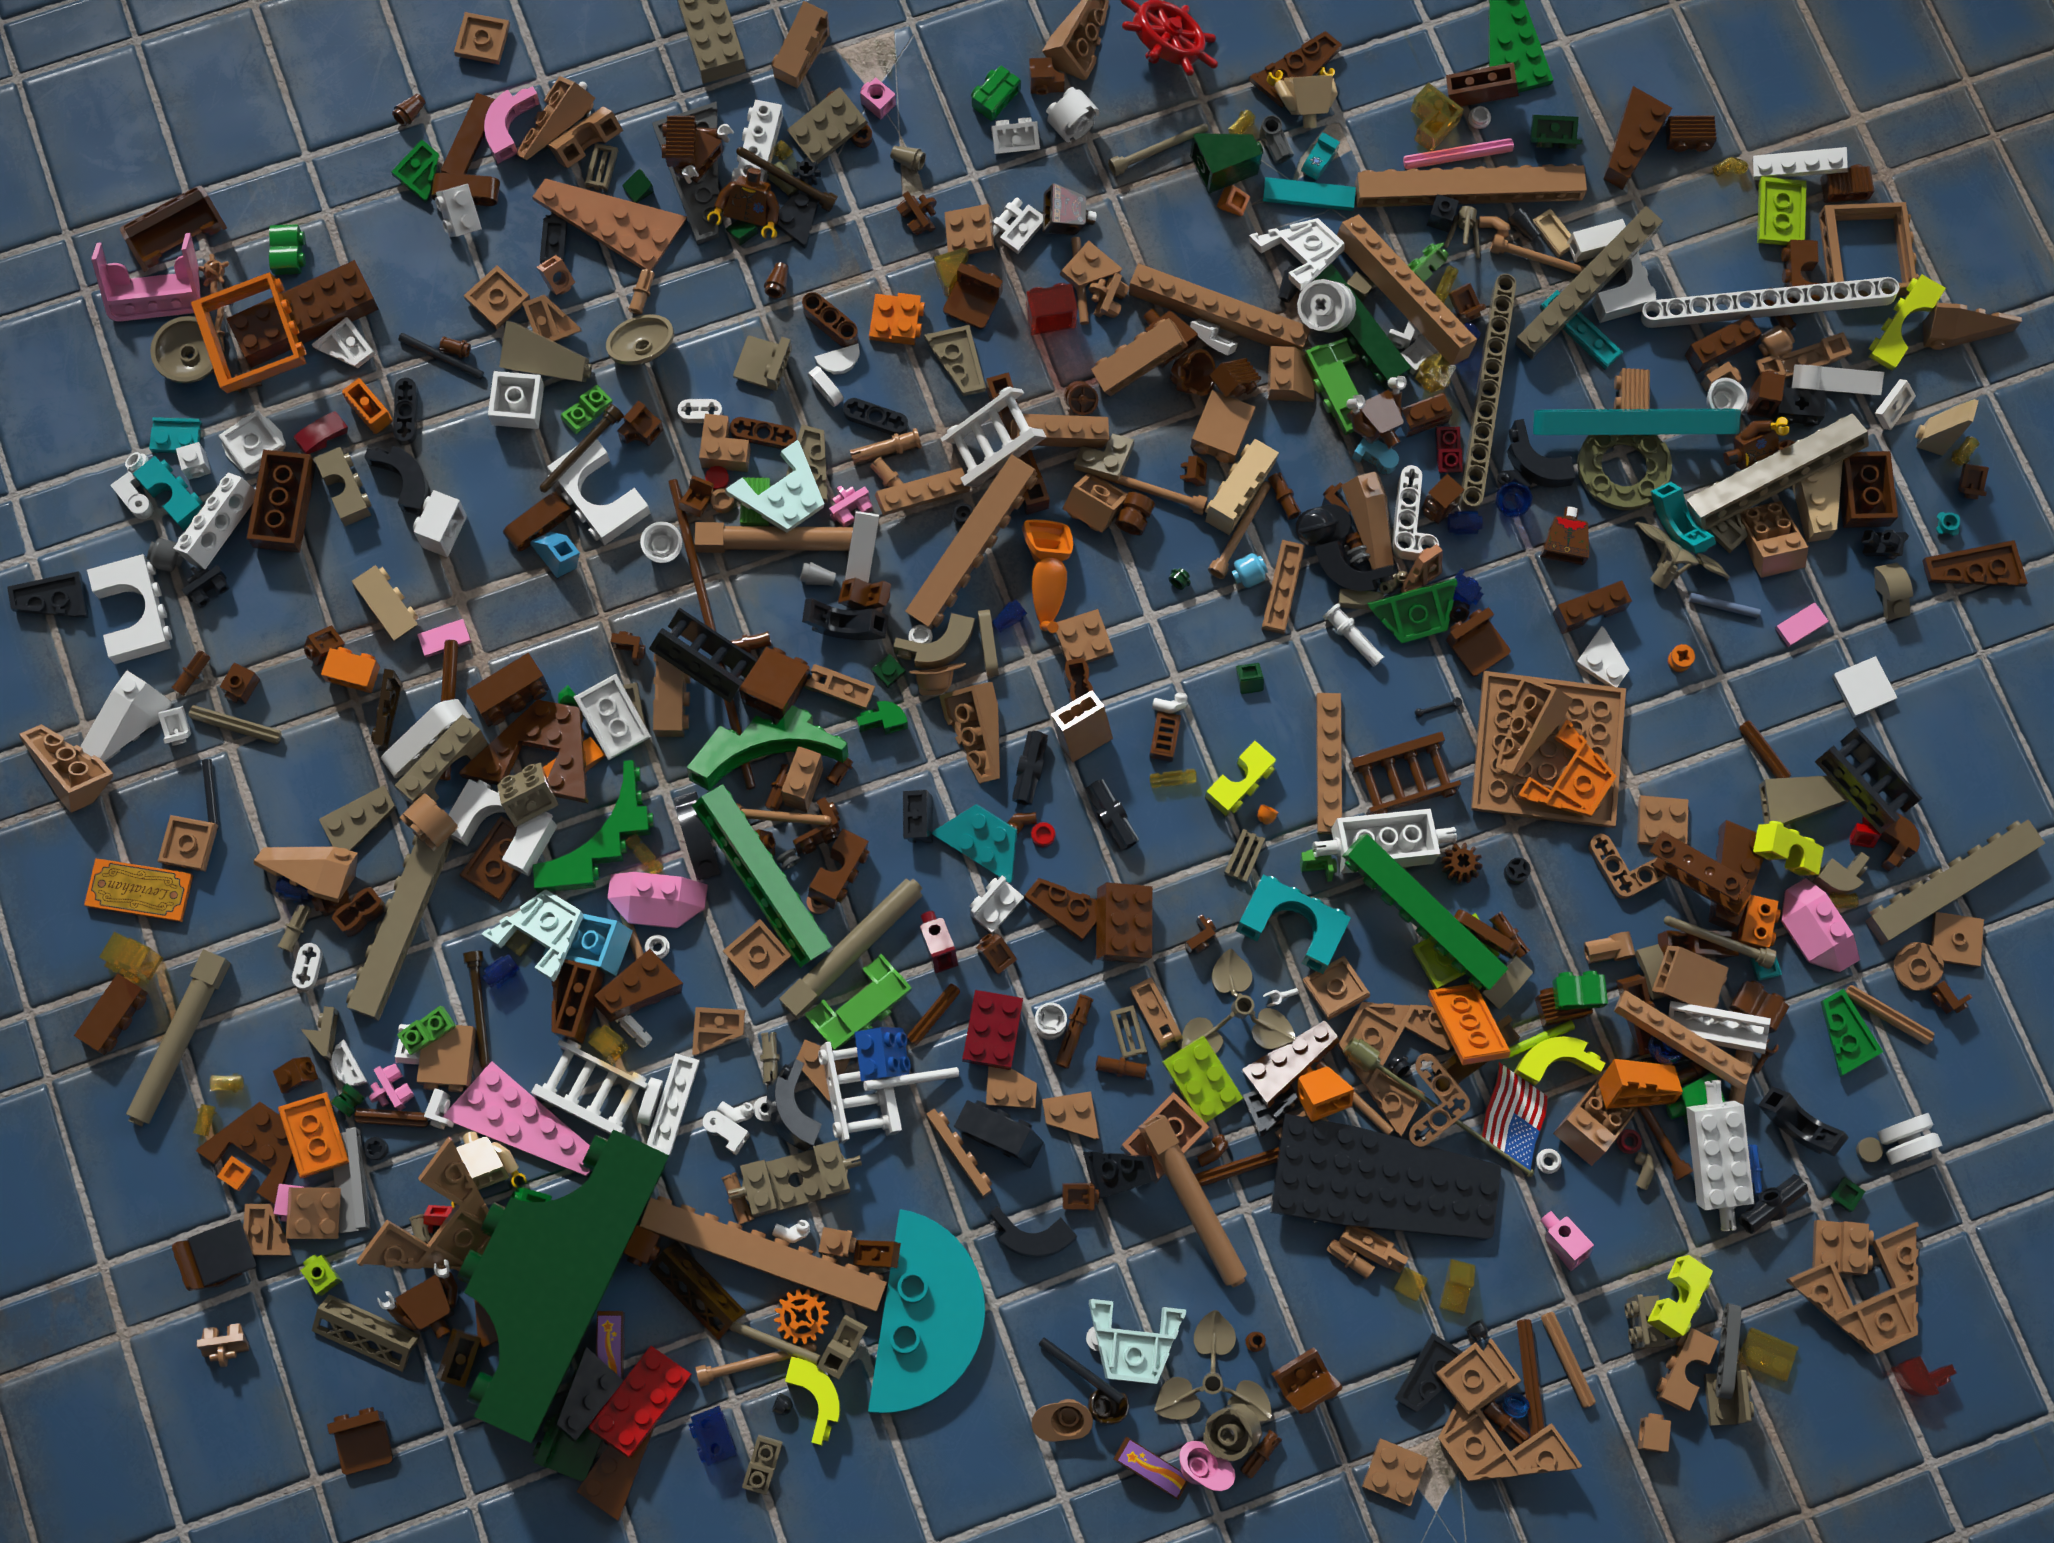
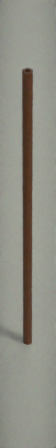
(706, 611)

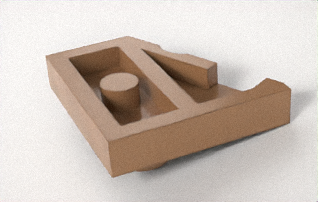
(1089, 266)
(549, 319)
(716, 1027)
(814, 1070)
(1010, 1089)
(1072, 1113)
(265, 1231)

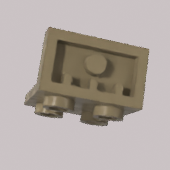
(763, 362)
(526, 794)
(1642, 1334)
(1733, 1411)

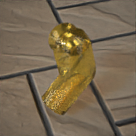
(1731, 165)

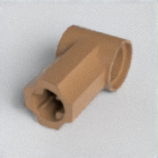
(1616, 947)

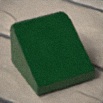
(638, 186)
(742, 231)
(1250, 678)

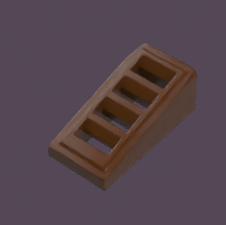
(1163, 754)

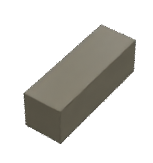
(1357, 599)

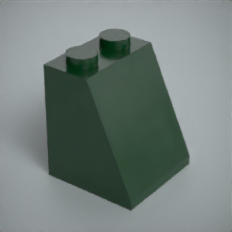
(1225, 158)

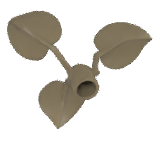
(1667, 570)
(1233, 975)
(1176, 1395)

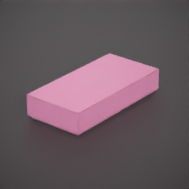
(1801, 624)
(433, 640)

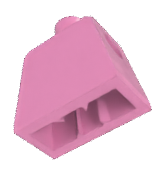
(1570, 1249)

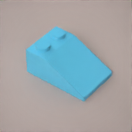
(599, 944)

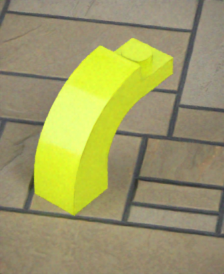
(1557, 1049)
(807, 1375)

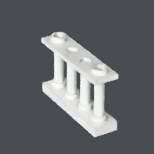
(994, 460)
(883, 1097)
(569, 1102)

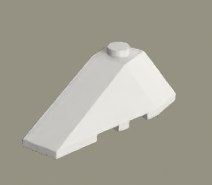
(124, 716)

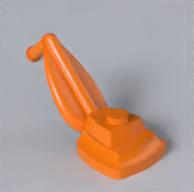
(1049, 546)

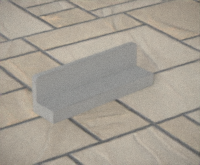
(352, 1181)

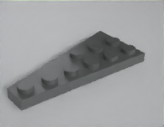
(698, 197)

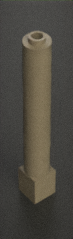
(205, 979)
(807, 990)

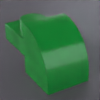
(888, 715)

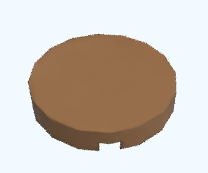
(1918, 966)

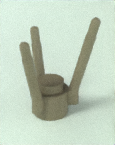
(1466, 220)

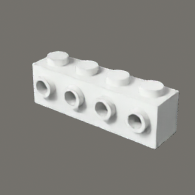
(760, 136)

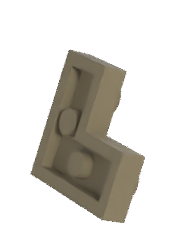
(1107, 463)

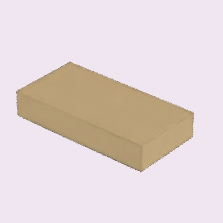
(1553, 232)

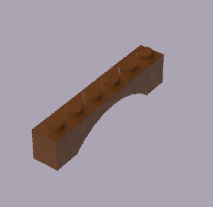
(1036, 498)

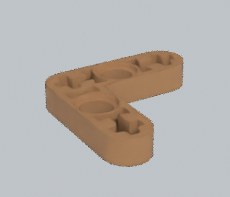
(1630, 877)
(1447, 1098)

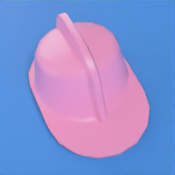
(1205, 1469)

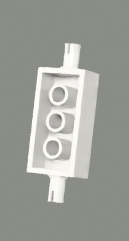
(1404, 835)
(1720, 1155)

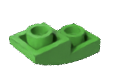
(589, 407)
(427, 1030)

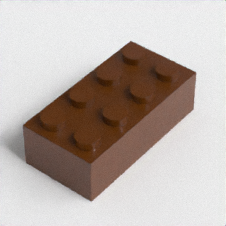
(281, 501)

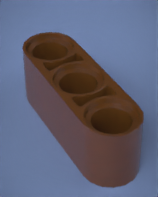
(482, 188)
(827, 310)
(537, 521)

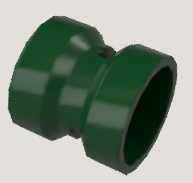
(348, 1100)

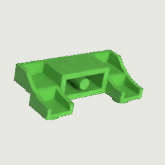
(1333, 379)
(864, 1008)

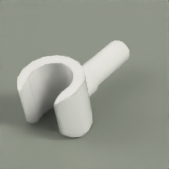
(1278, 996)

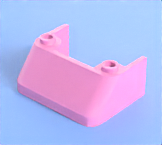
(151, 295)

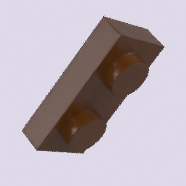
(876, 1254)

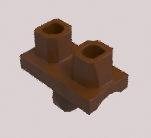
(911, 205)

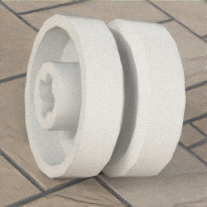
(1326, 306)
(1910, 1141)

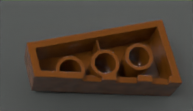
(1637, 131)
(1736, 853)

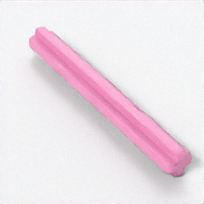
(1458, 153)

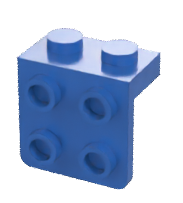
(882, 1053)

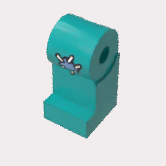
(1320, 156)

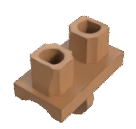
(1112, 288)
(223, 1347)

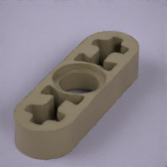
(988, 643)

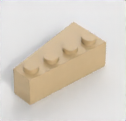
(1241, 486)

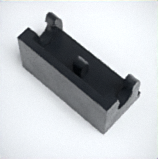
(918, 816)

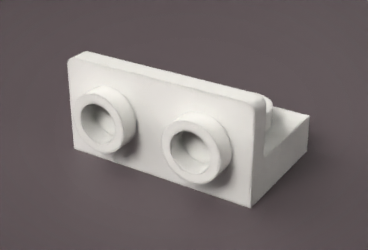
(1016, 136)
(996, 904)

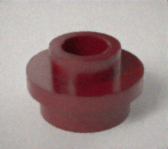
(1634, 1136)

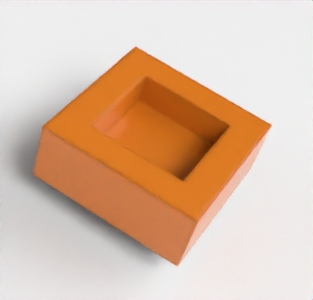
(235, 1173)

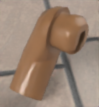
(1495, 222)

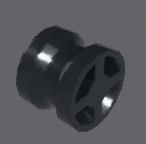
(1519, 866)

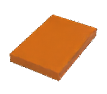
(313, 1135)

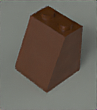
(774, 682)

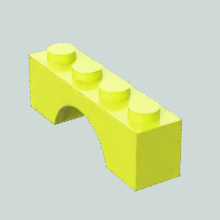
(1921, 297)

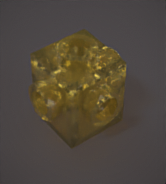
(1435, 373)

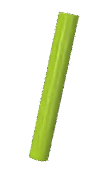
(1533, 1041)

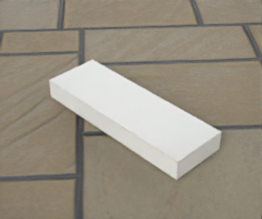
(862, 546)

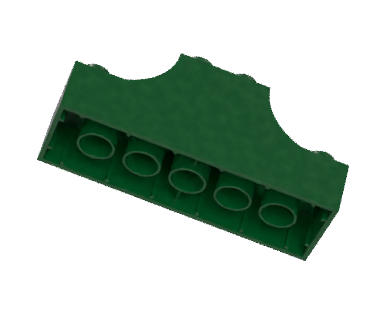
(549, 1276)

